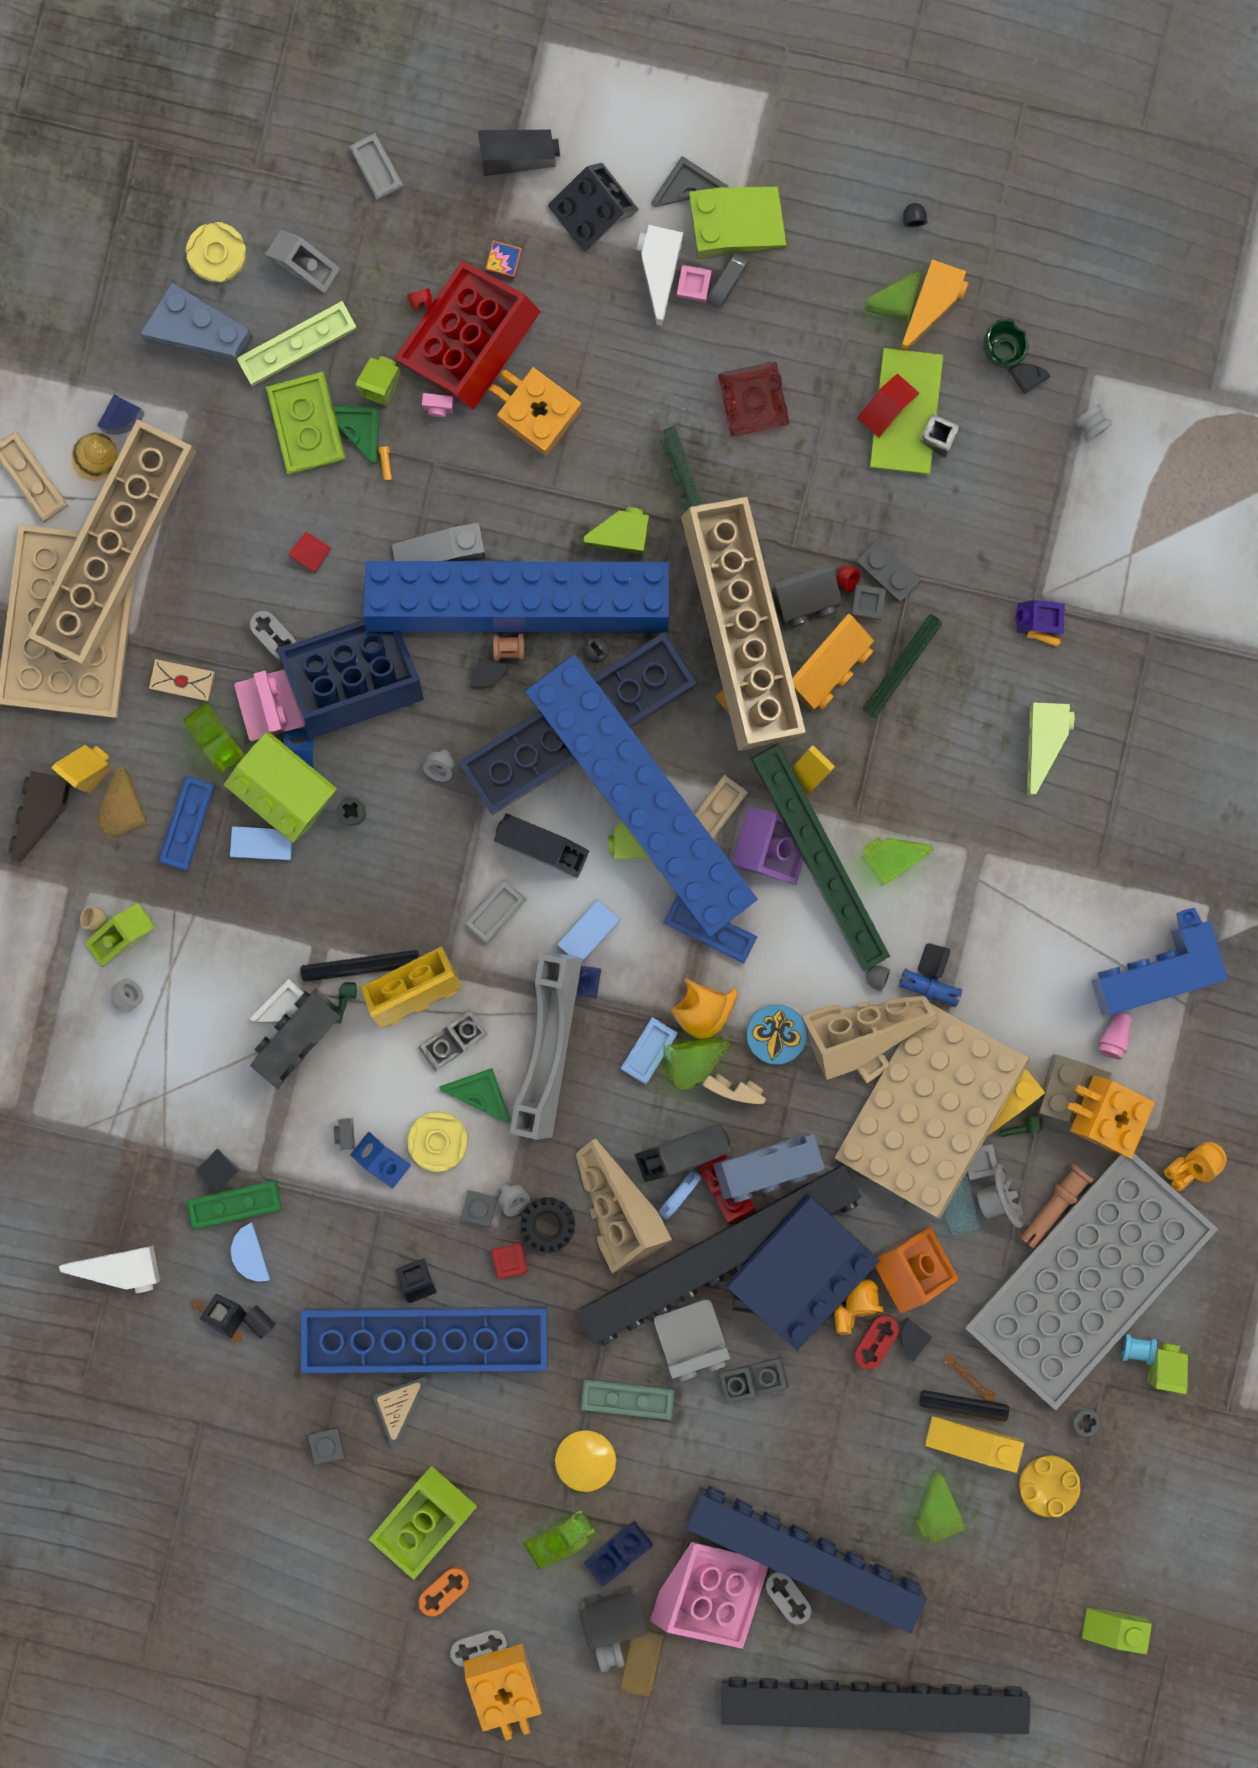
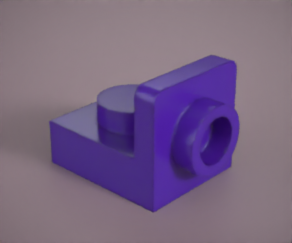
(1040, 617)

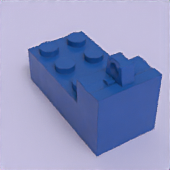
(1188, 968)

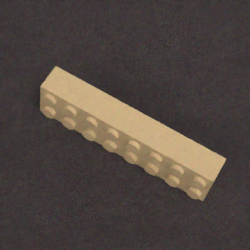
(112, 543)
(743, 623)

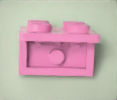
(267, 704)

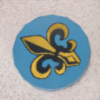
(776, 1034)

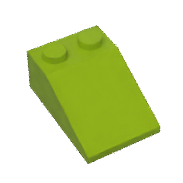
(736, 220)
(422, 1522)

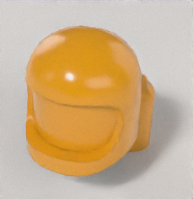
(1201, 1163)
(860, 1302)

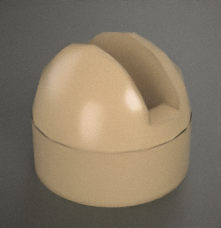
(92, 918)

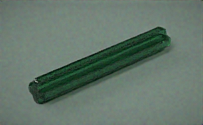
(902, 666)

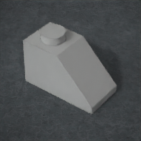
(302, 260)

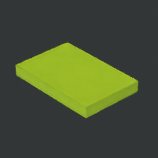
(306, 423)

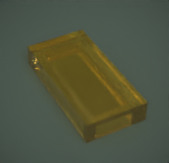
(642, 1664)

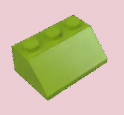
(280, 787)

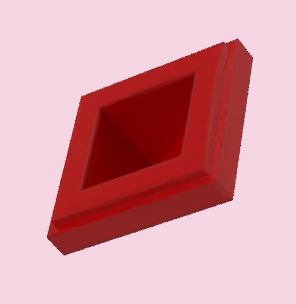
(310, 552)

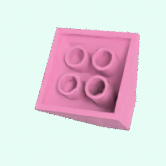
(710, 1595)

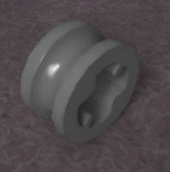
(1078, 1417)

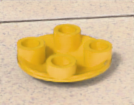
(585, 1461)
(1049, 1486)

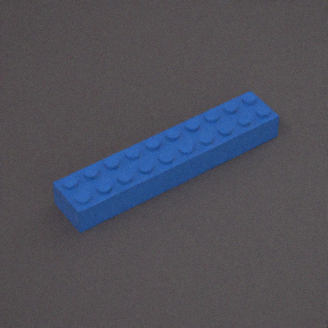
(516, 596)
(641, 794)

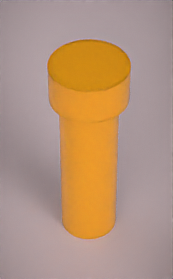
(385, 462)
(1049, 639)

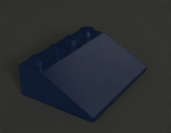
(349, 677)
(802, 1272)

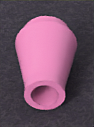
(1116, 1037)

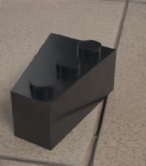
(295, 1037)

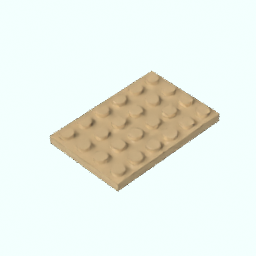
(38, 676)
(932, 1111)

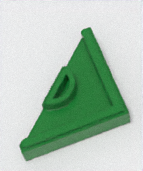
(361, 427)
(481, 1092)

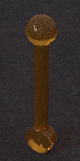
(196, 1304)
(950, 1360)

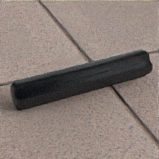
(964, 1405)

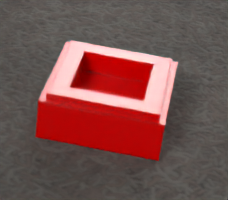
(509, 1261)

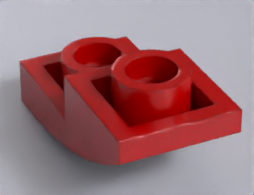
(730, 1209)

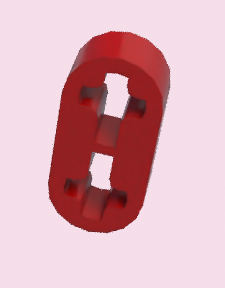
(882, 1345)

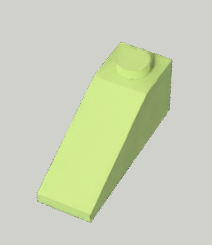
(1047, 733)

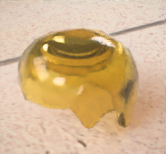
(94, 456)

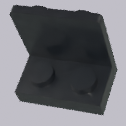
(592, 205)

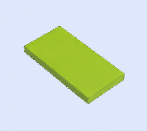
(900, 445)

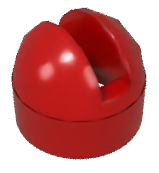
(418, 297)
(848, 578)

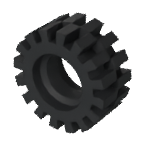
(534, 1238)

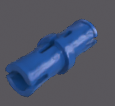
(930, 987)

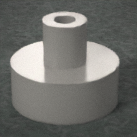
(439, 766)
(126, 995)
(513, 1199)

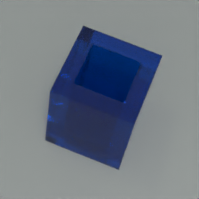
(119, 416)

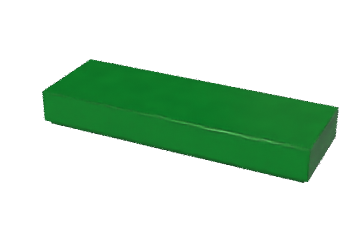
(234, 1204)

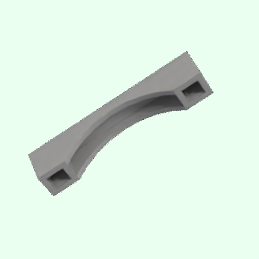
(556, 994)

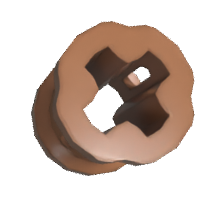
(508, 647)

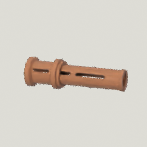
(1065, 1194)

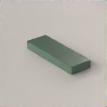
(627, 1399)

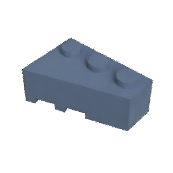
(195, 326)
(768, 1167)

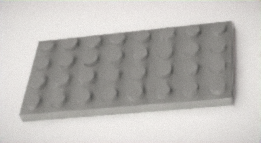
(1090, 1278)

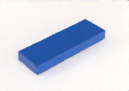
(186, 823)
(728, 939)

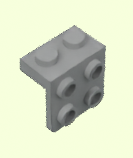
(691, 1339)

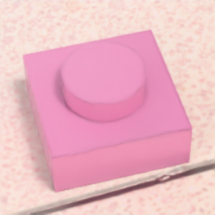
(694, 283)
(438, 404)

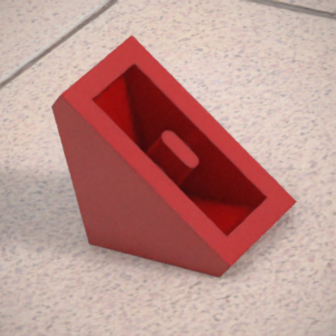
(887, 405)

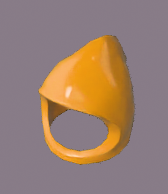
(703, 1010)

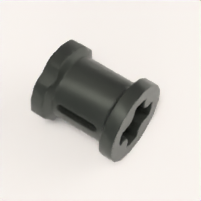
(342, 813)

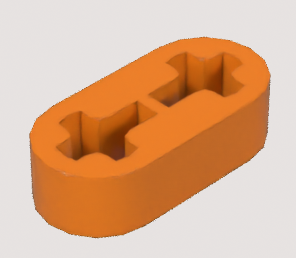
(448, 1596)

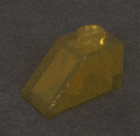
(121, 807)

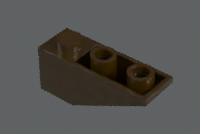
(42, 806)

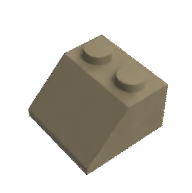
(1060, 1086)

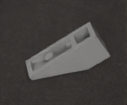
(450, 544)

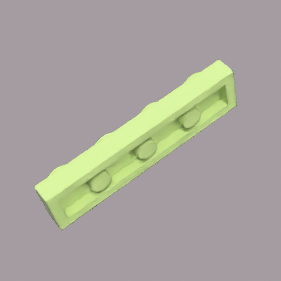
(297, 343)

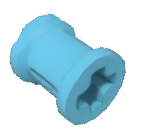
(1138, 1349)

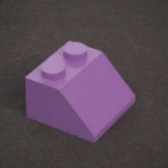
(767, 847)

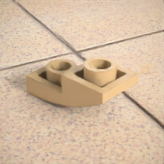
(744, 1093)

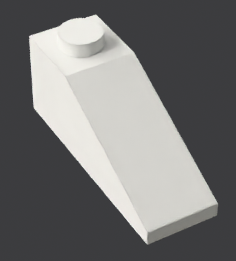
(659, 261)
(123, 1270)

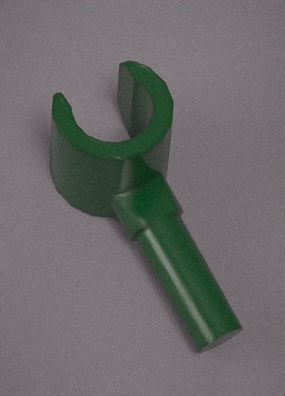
(347, 990)
(1032, 1125)

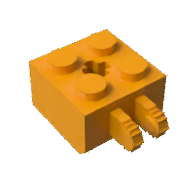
(533, 392)
(1110, 1115)
(503, 1689)

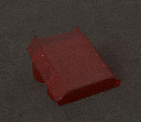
(753, 398)

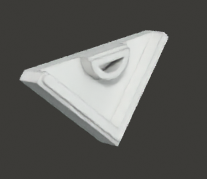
(279, 1004)

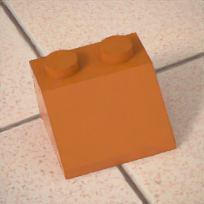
(915, 1270)

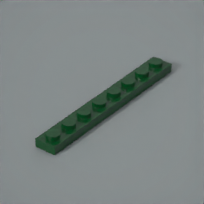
(820, 857)

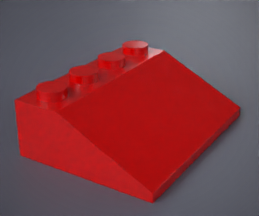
(468, 334)

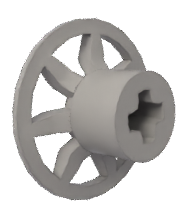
(998, 1200)

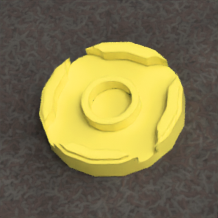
(216, 252)
(437, 1141)

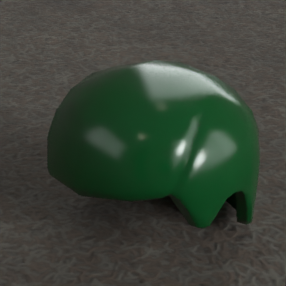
(1005, 344)

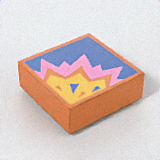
(503, 259)

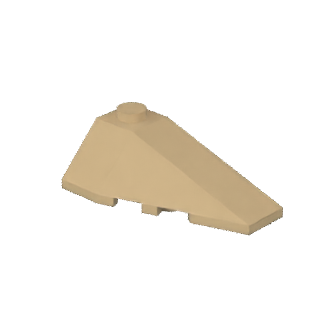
(856, 1035)
(624, 1216)

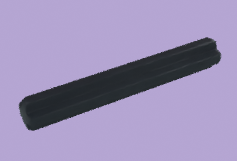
(357, 965)

